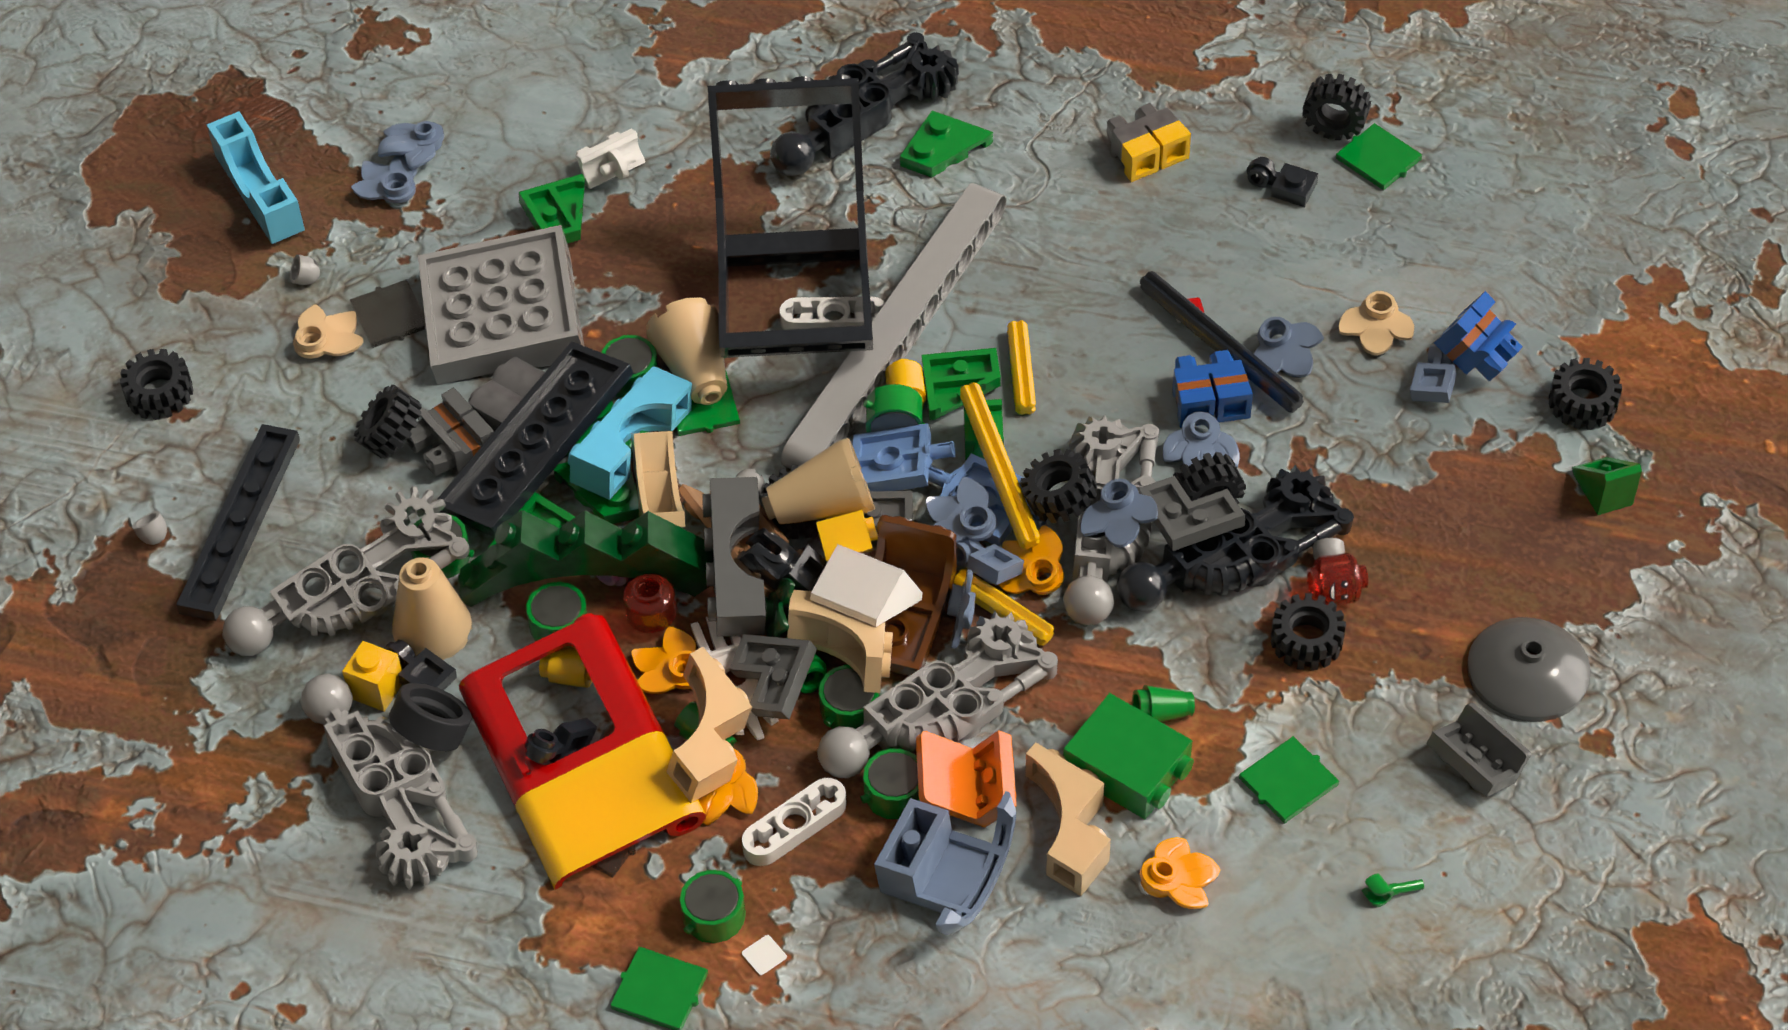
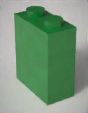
(1131, 755)

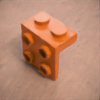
(966, 778)

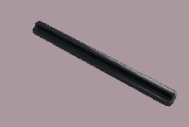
(1221, 340)

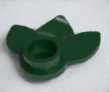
(778, 608)

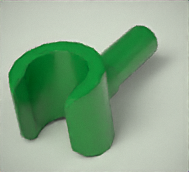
(1380, 892)

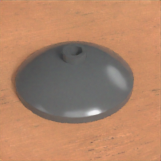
(1523, 683)

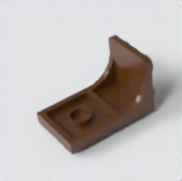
(931, 562)

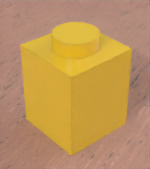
(848, 530)
(373, 675)

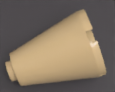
(689, 346)
(820, 488)
(429, 610)

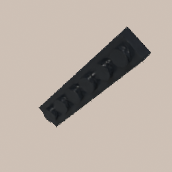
(238, 523)

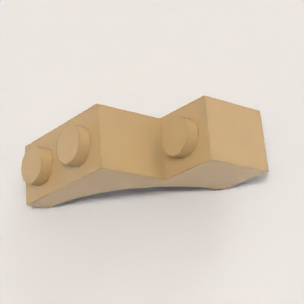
(656, 476)
(847, 638)
(706, 757)
(1077, 795)

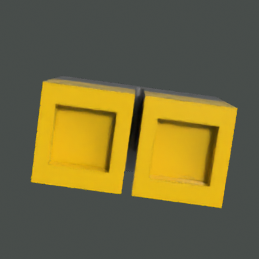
(1149, 141)

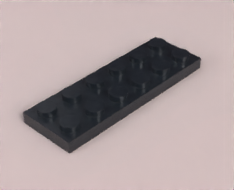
(534, 437)

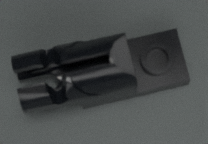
(800, 566)

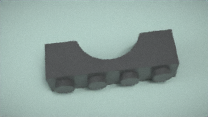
(738, 596)

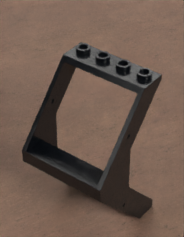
(794, 245)

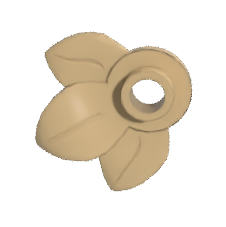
(1377, 323)
(326, 334)

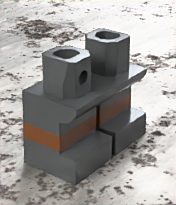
(453, 432)

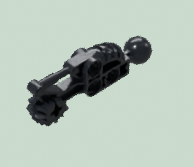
(923, 74)
(1235, 557)

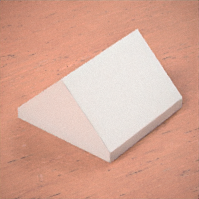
(864, 587)

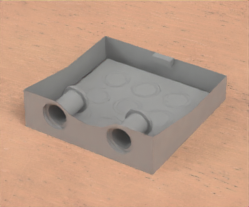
(499, 303)

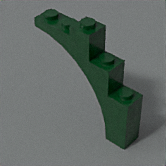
(587, 545)

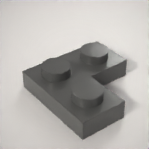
(1188, 521)
(781, 671)

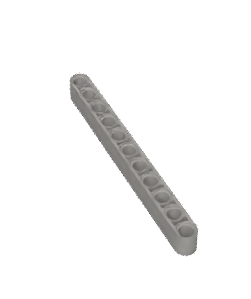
(898, 323)

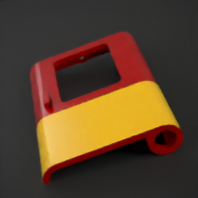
(600, 794)

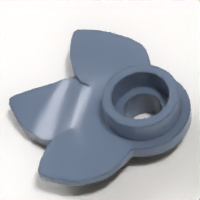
(415, 141)
(386, 182)
(1291, 350)
(1188, 443)
(963, 510)
(1119, 513)
(961, 606)

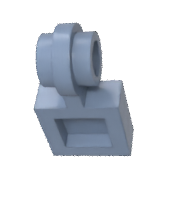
(1434, 379)
(991, 563)

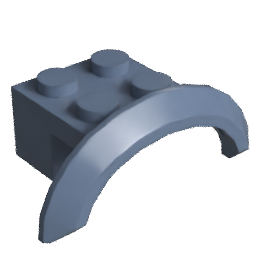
(943, 867)

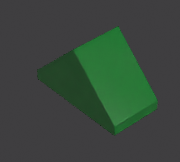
(1608, 483)

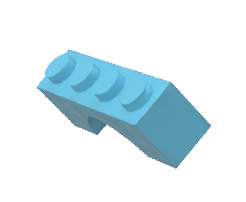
(242, 160)
(652, 404)

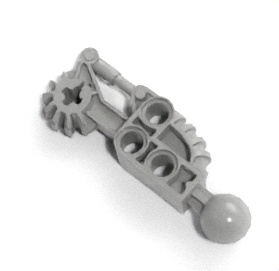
(1107, 451)
(339, 605)
(992, 650)
(408, 846)

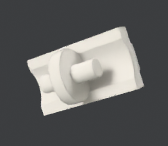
(610, 158)

